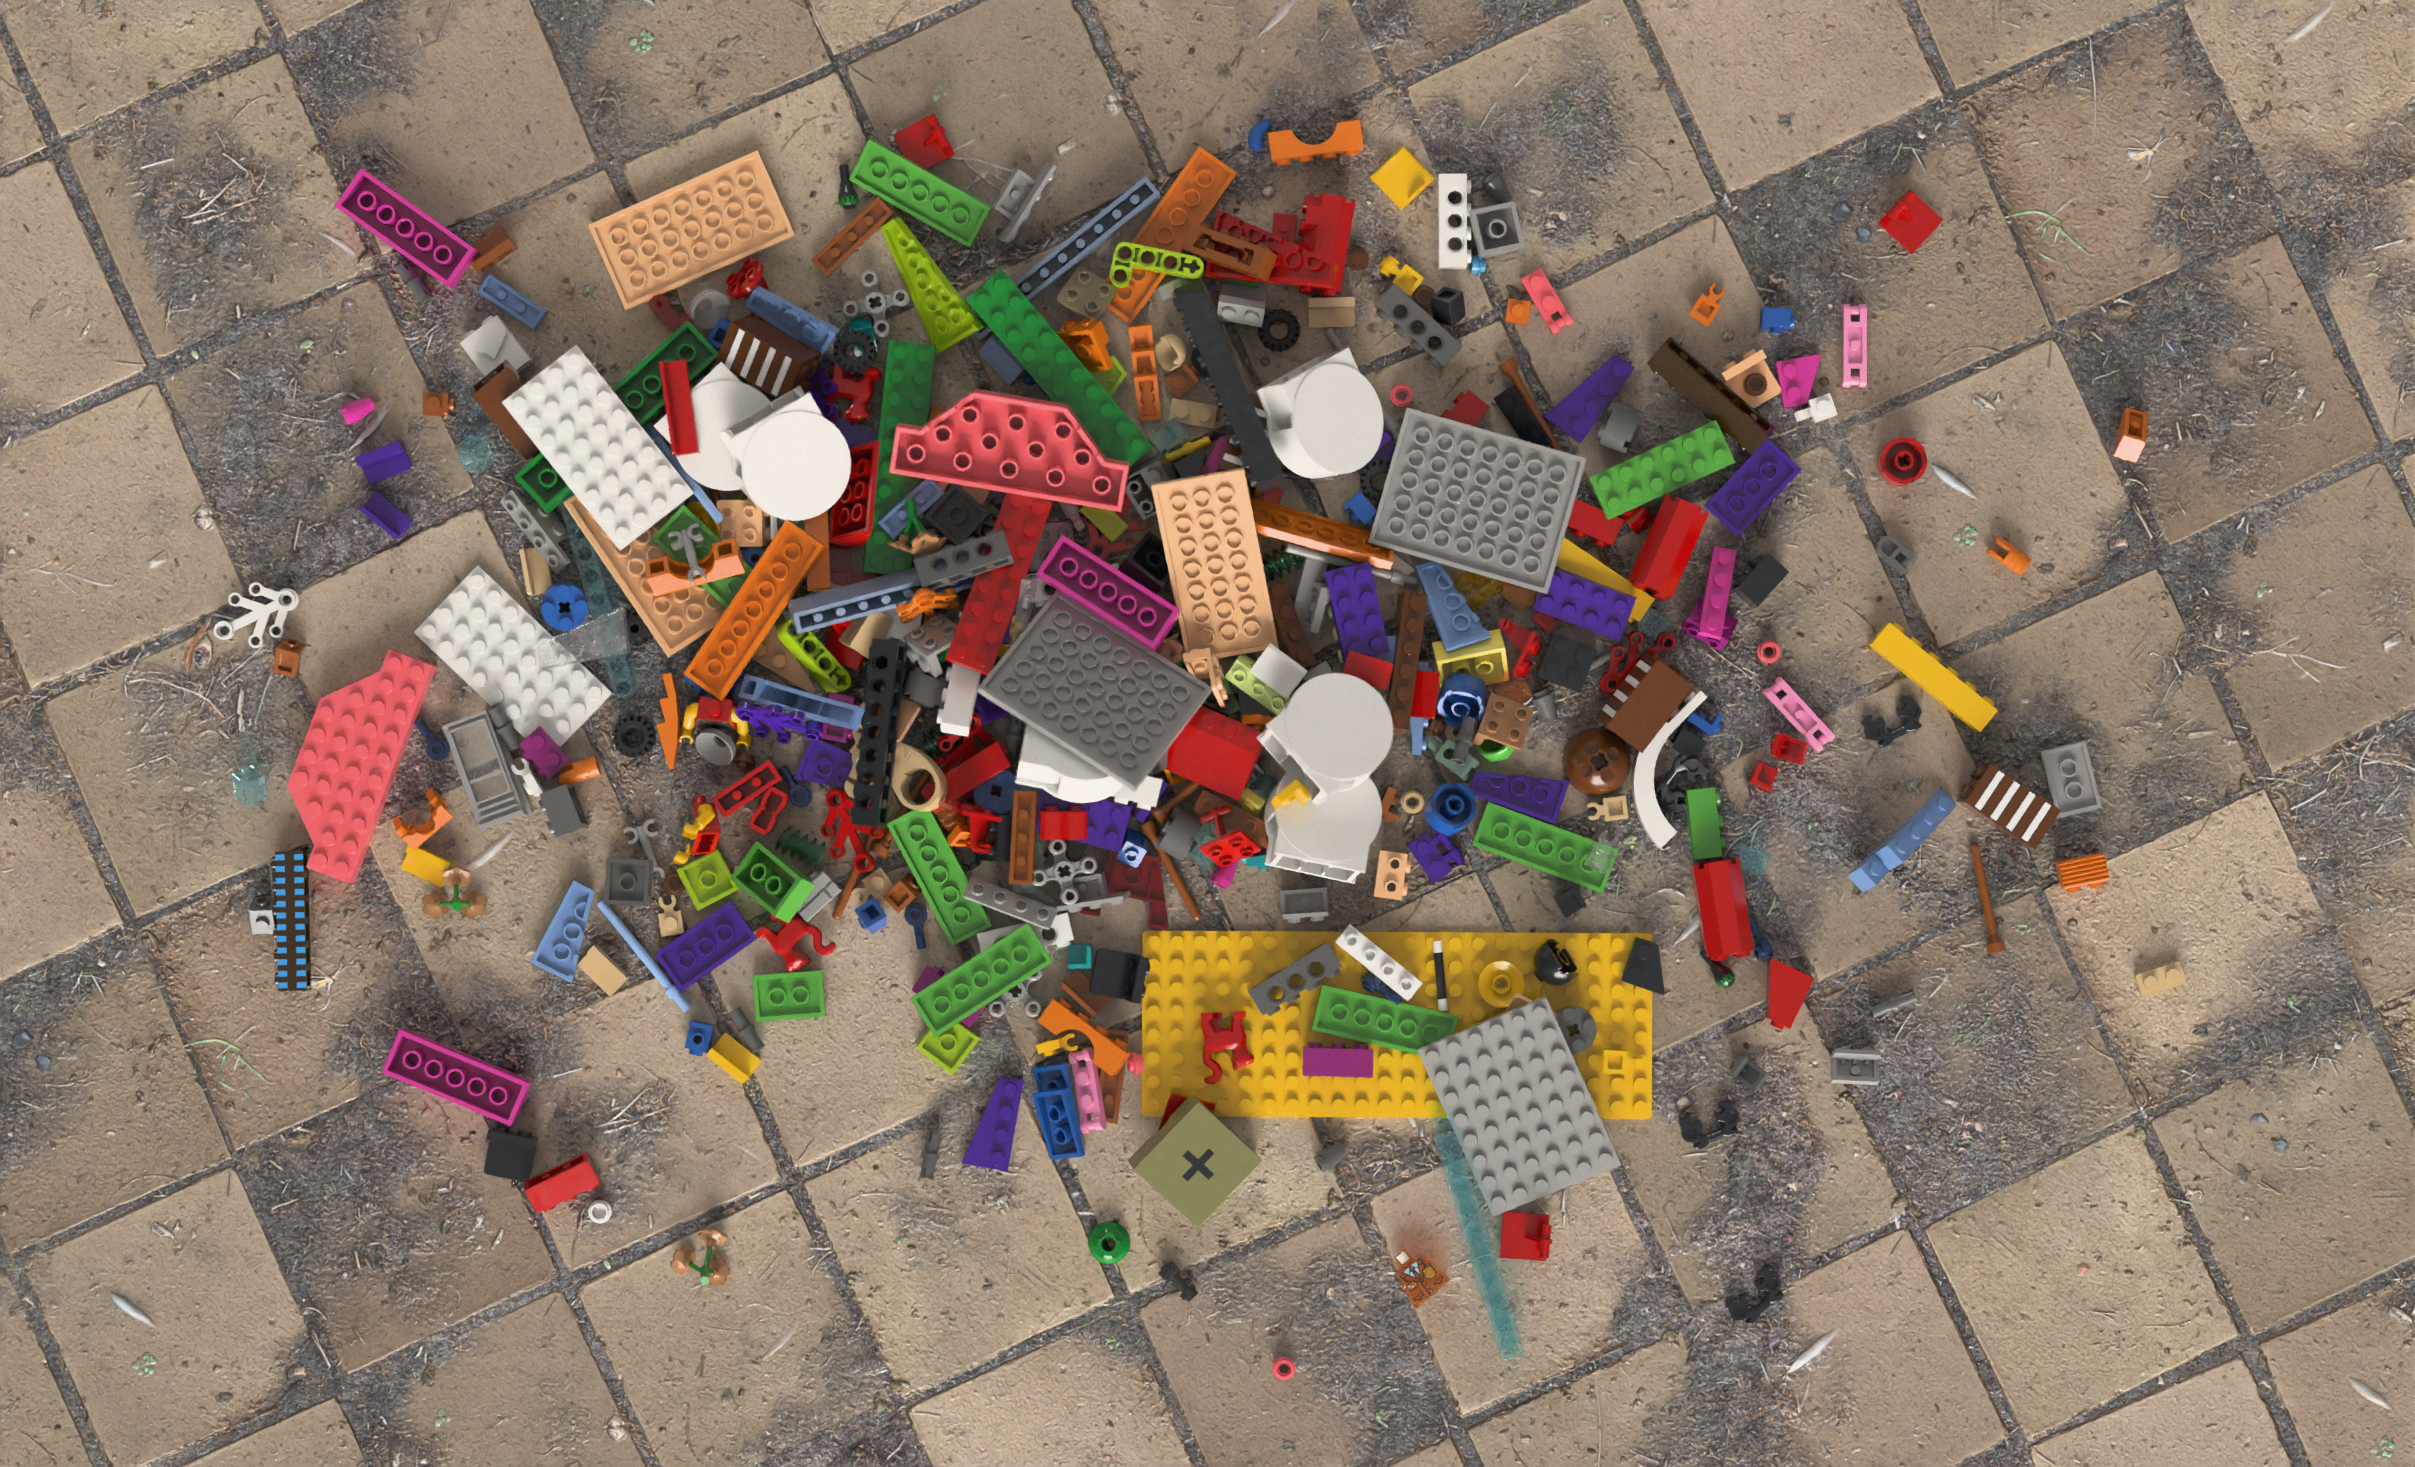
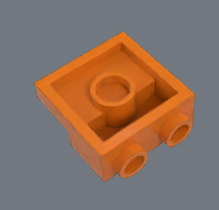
(1087, 342)

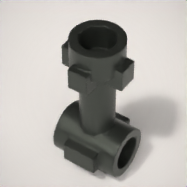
(1169, 1272)

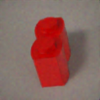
(772, 804)
(1063, 824)

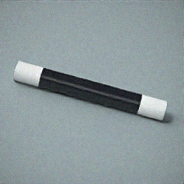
(1440, 975)

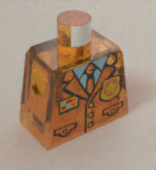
(1419, 1277)

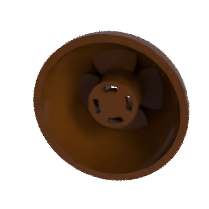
(1589, 747)

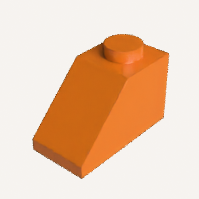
(2131, 435)

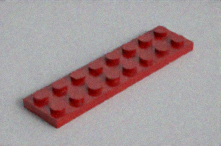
(997, 591)

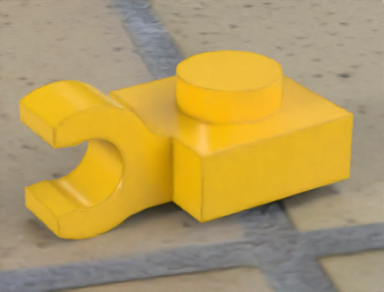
(1050, 1047)
(1616, 1062)

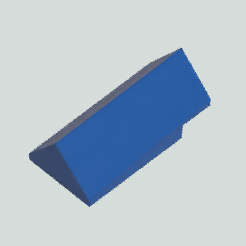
(1058, 1110)

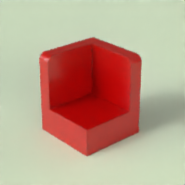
(1762, 776)

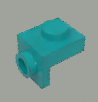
(866, 326)
(1258, 861)

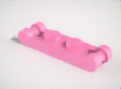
(1854, 345)
(1798, 714)
(1088, 1090)

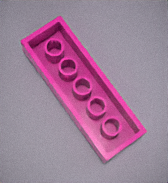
(407, 229)
(1108, 593)
(457, 1076)

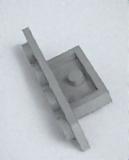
(1018, 198)
(542, 529)
(1311, 596)
(1092, 893)
(1010, 903)

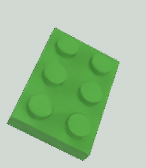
(789, 995)

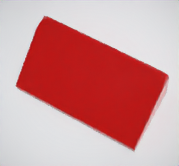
(1425, 694)

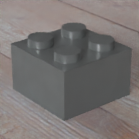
(563, 811)

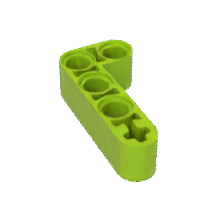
(1156, 266)
(838, 677)

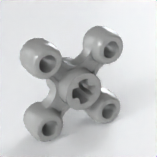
(878, 313)
(1065, 880)
(1023, 998)

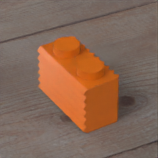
(2081, 871)

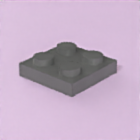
(628, 881)

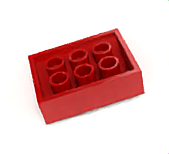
(854, 510)
(1216, 753)

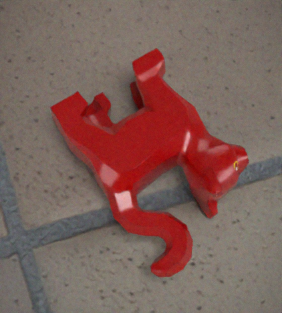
(854, 390)
(789, 935)
(1224, 1039)

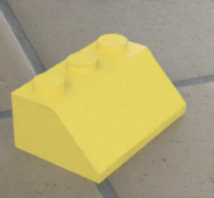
(1481, 660)

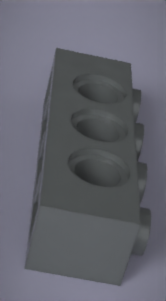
(1396, 297)
(976, 564)
(1321, 954)

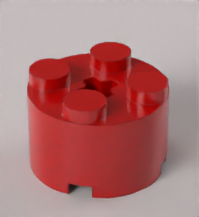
(1889, 466)

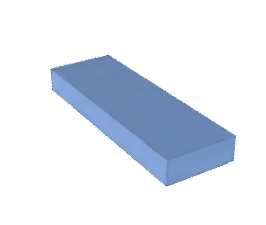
(512, 301)
(924, 496)

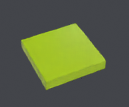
(707, 879)
(949, 1047)

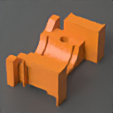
(415, 834)

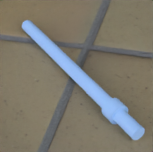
(659, 440)
(672, 991)

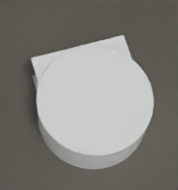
(718, 403)
(1323, 416)
(789, 457)
(1330, 734)
(1060, 771)
(1327, 839)

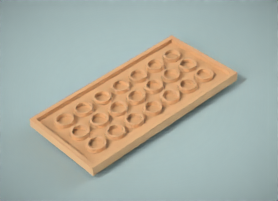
(691, 230)
(1215, 563)
(672, 617)

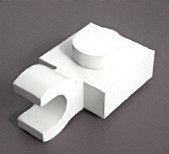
(1819, 409)
(531, 783)

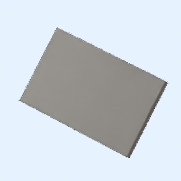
(2070, 778)

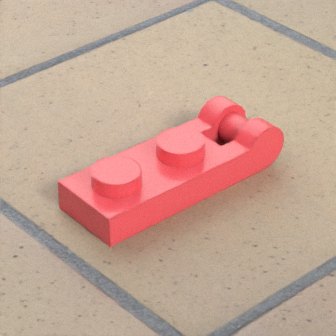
(1546, 300)

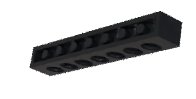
(885, 744)

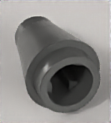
(1496, 187)
(1545, 704)
(1329, 1157)

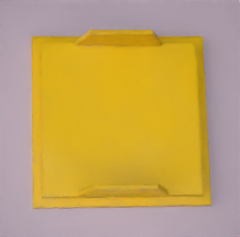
(1402, 177)

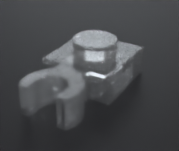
(1600, 855)

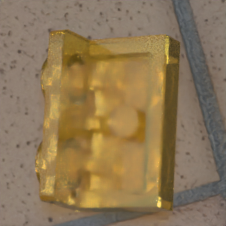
(1477, 588)

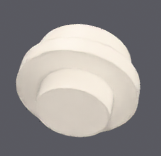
(600, 1211)

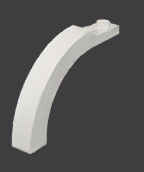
(1643, 775)

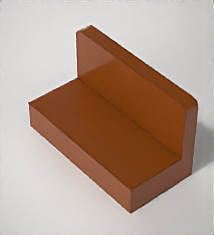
(492, 249)
(1078, 986)

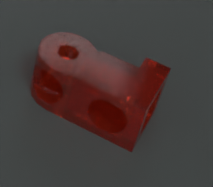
(664, 310)

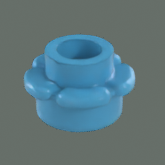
(1477, 265)

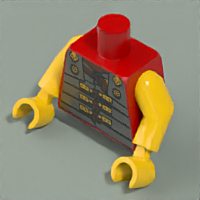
(714, 714)
(701, 829)

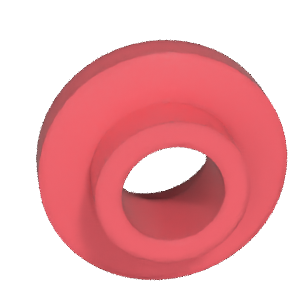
(1401, 388)
(1775, 651)
(1135, 1063)
(1283, 1375)

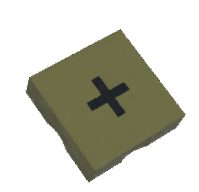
(1194, 1160)

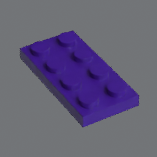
(1752, 487)
(1586, 604)
(1356, 610)
(1105, 819)
(706, 946)

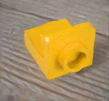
(1293, 791)

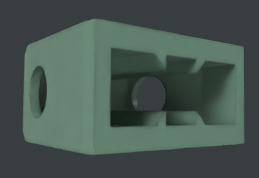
(1443, 748)

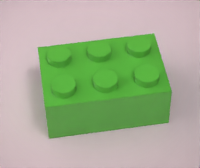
(772, 881)

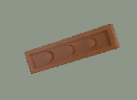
(852, 237)
(1023, 837)
(1112, 1085)

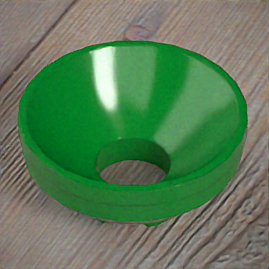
(1112, 1230)

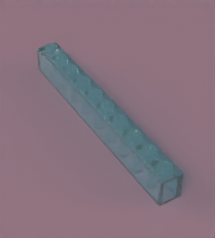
(1478, 1244)

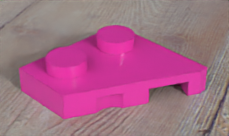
(1796, 379)

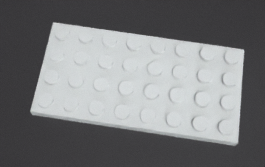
(597, 447)
(495, 652)

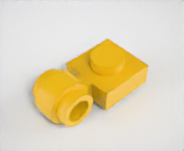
(1405, 279)

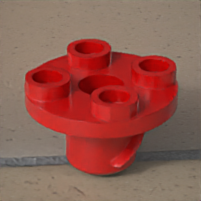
(746, 279)

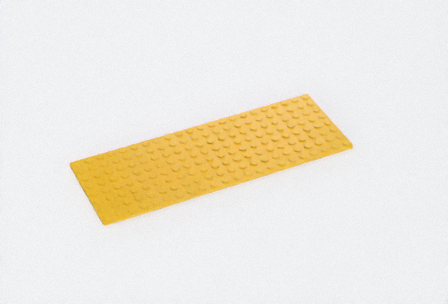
(1217, 968)

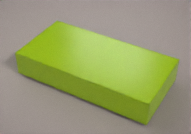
(1106, 521)

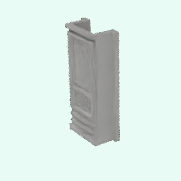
(486, 770)

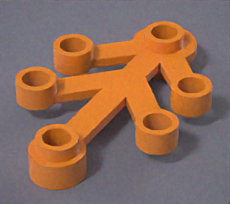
(925, 601)

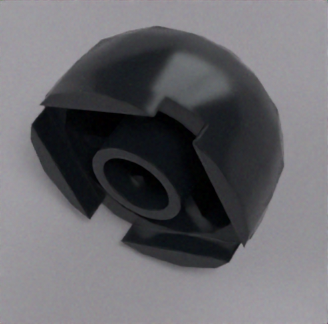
(1553, 964)

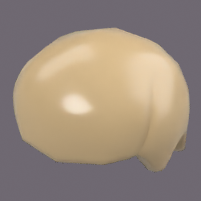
(1170, 352)

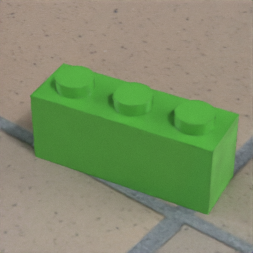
(1704, 823)

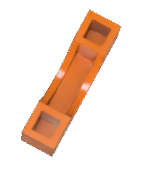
(1345, 139)
(669, 575)
(1108, 1052)

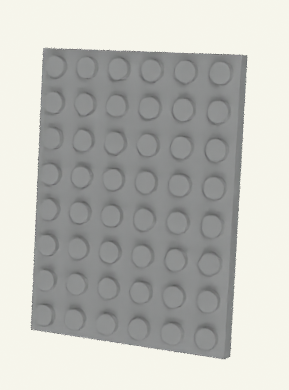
(1477, 500)
(1095, 690)
(1519, 1106)

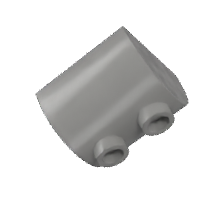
(1496, 229)

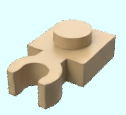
(1613, 808)
(875, 884)
(670, 921)

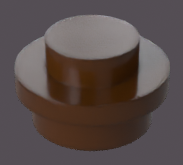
(1357, 259)
(1422, 296)
(1755, 384)
(1437, 725)
(744, 761)
(673, 884)

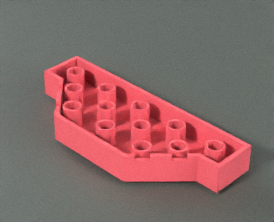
(1012, 448)
(353, 761)

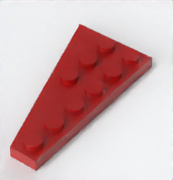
(1291, 267)

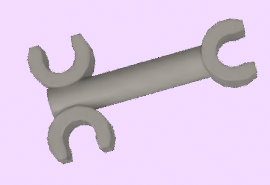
(685, 539)
(641, 833)

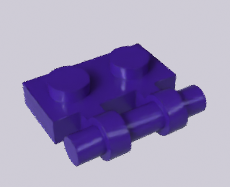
(1430, 857)

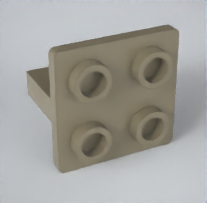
(1087, 294)

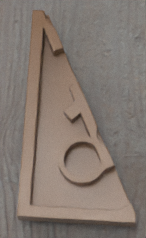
(780, 660)

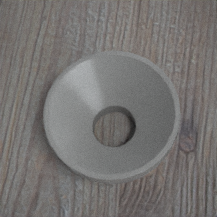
(708, 317)
(712, 749)

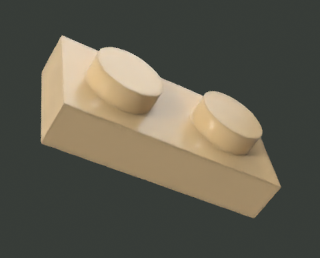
(1193, 413)
(2160, 978)

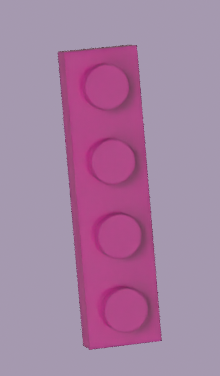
(1716, 592)

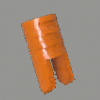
(2013, 559)
(580, 771)

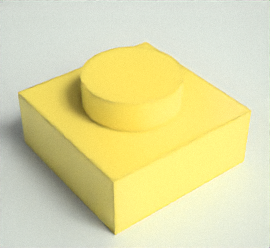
(1251, 802)

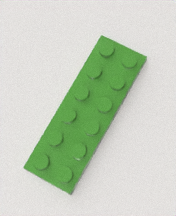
(920, 193)
(1661, 470)
(723, 589)
(1539, 846)
(939, 874)
(981, 979)
(1379, 1020)

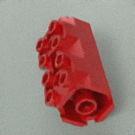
(1326, 234)
(1667, 547)
(1722, 909)

